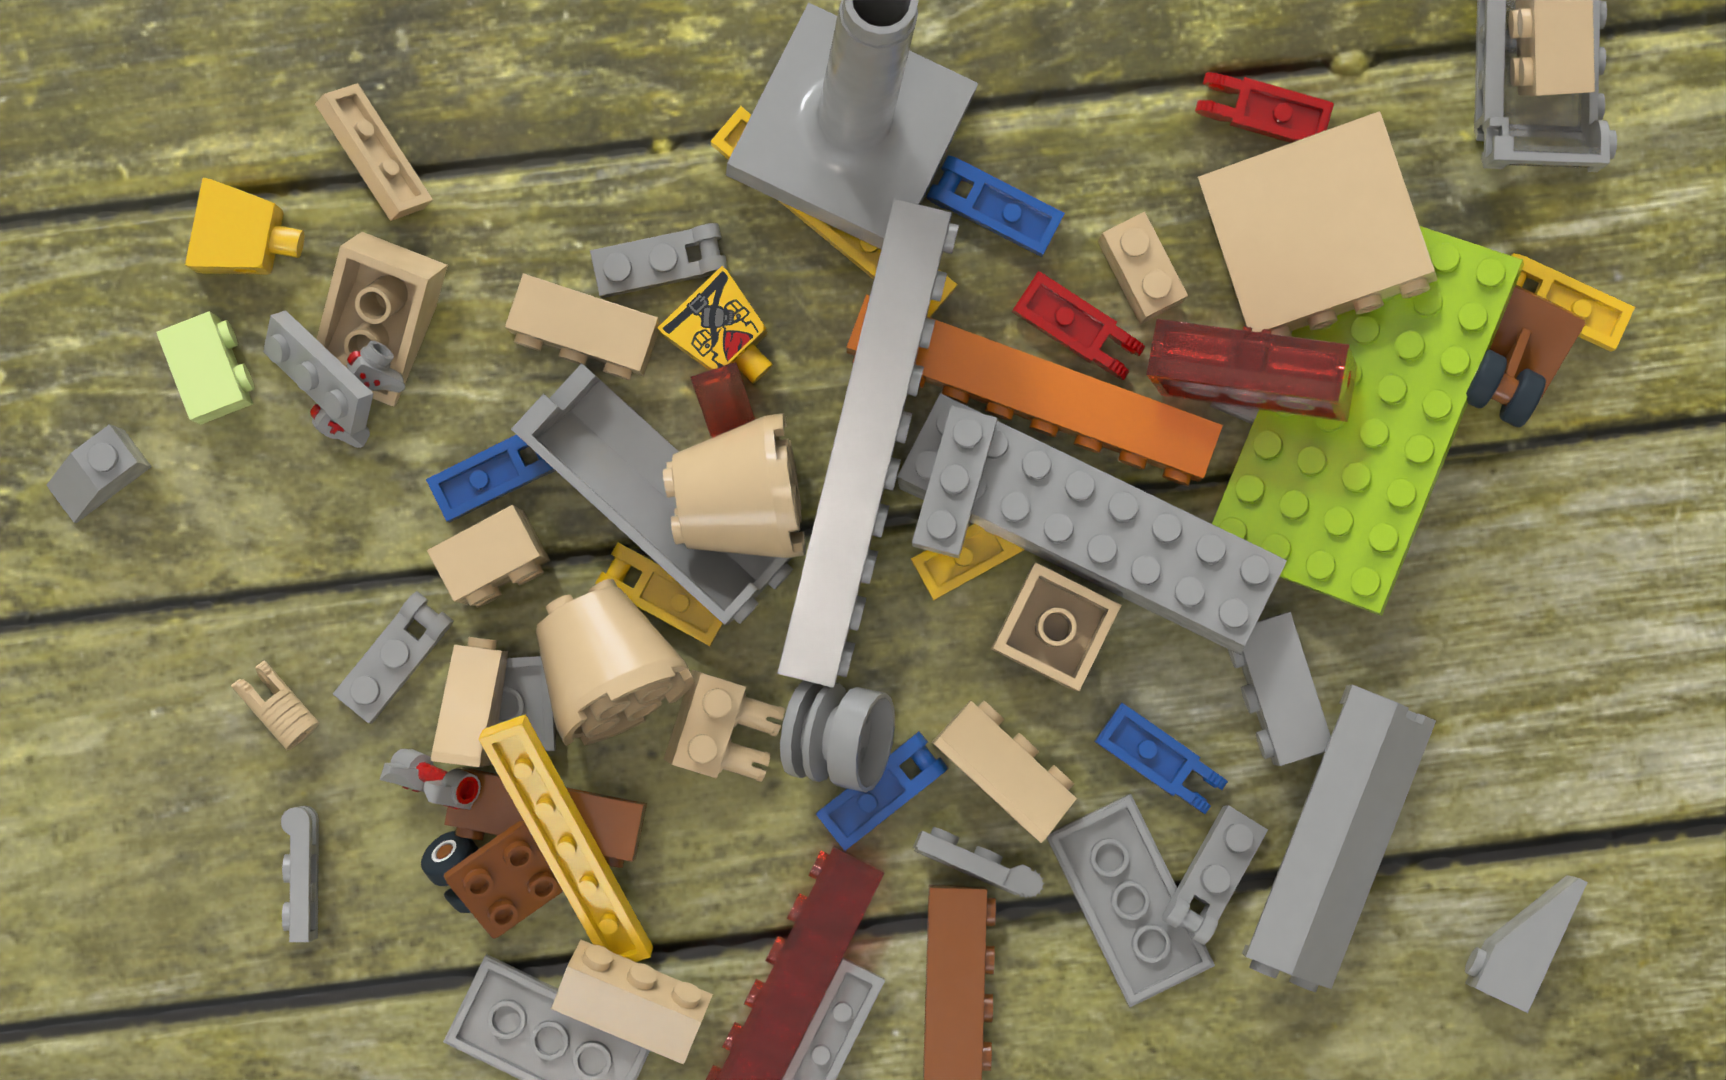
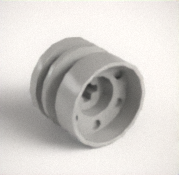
(837, 735)

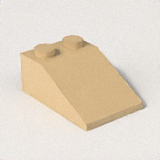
(380, 297)

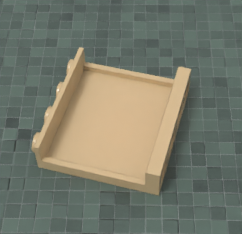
(1318, 228)

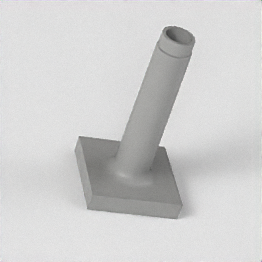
(852, 118)

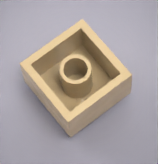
(1552, 47)
(489, 557)
(1056, 627)

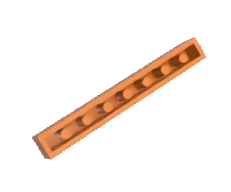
(1063, 402)

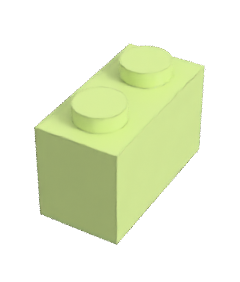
(206, 367)

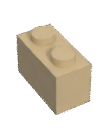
(1142, 268)

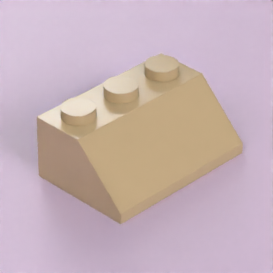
(1006, 769)

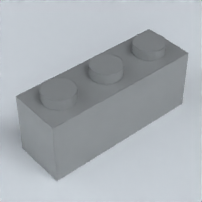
(1281, 692)

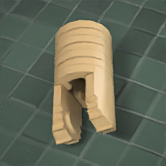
(282, 713)

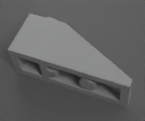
(1521, 951)

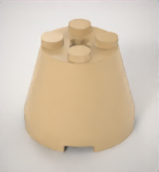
(738, 492)
(605, 664)

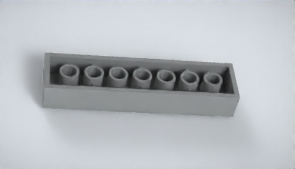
(1109, 532)

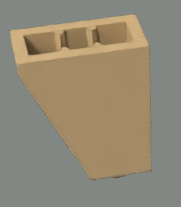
(470, 702)

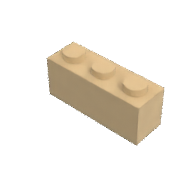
(582, 327)
(631, 1001)

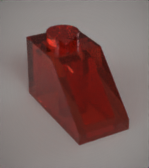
(723, 399)

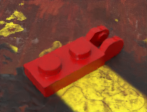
(1266, 108)
(1074, 323)

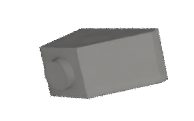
(97, 472)

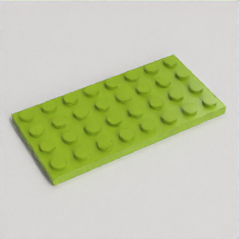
(1353, 492)

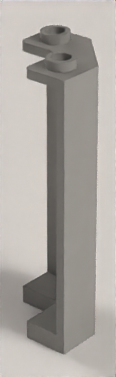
(619, 468)
(1339, 840)

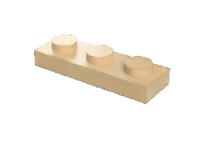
(373, 151)

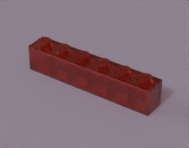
(800, 968)

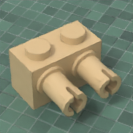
(705, 725)

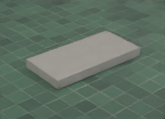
(1123, 897)
(514, 1029)

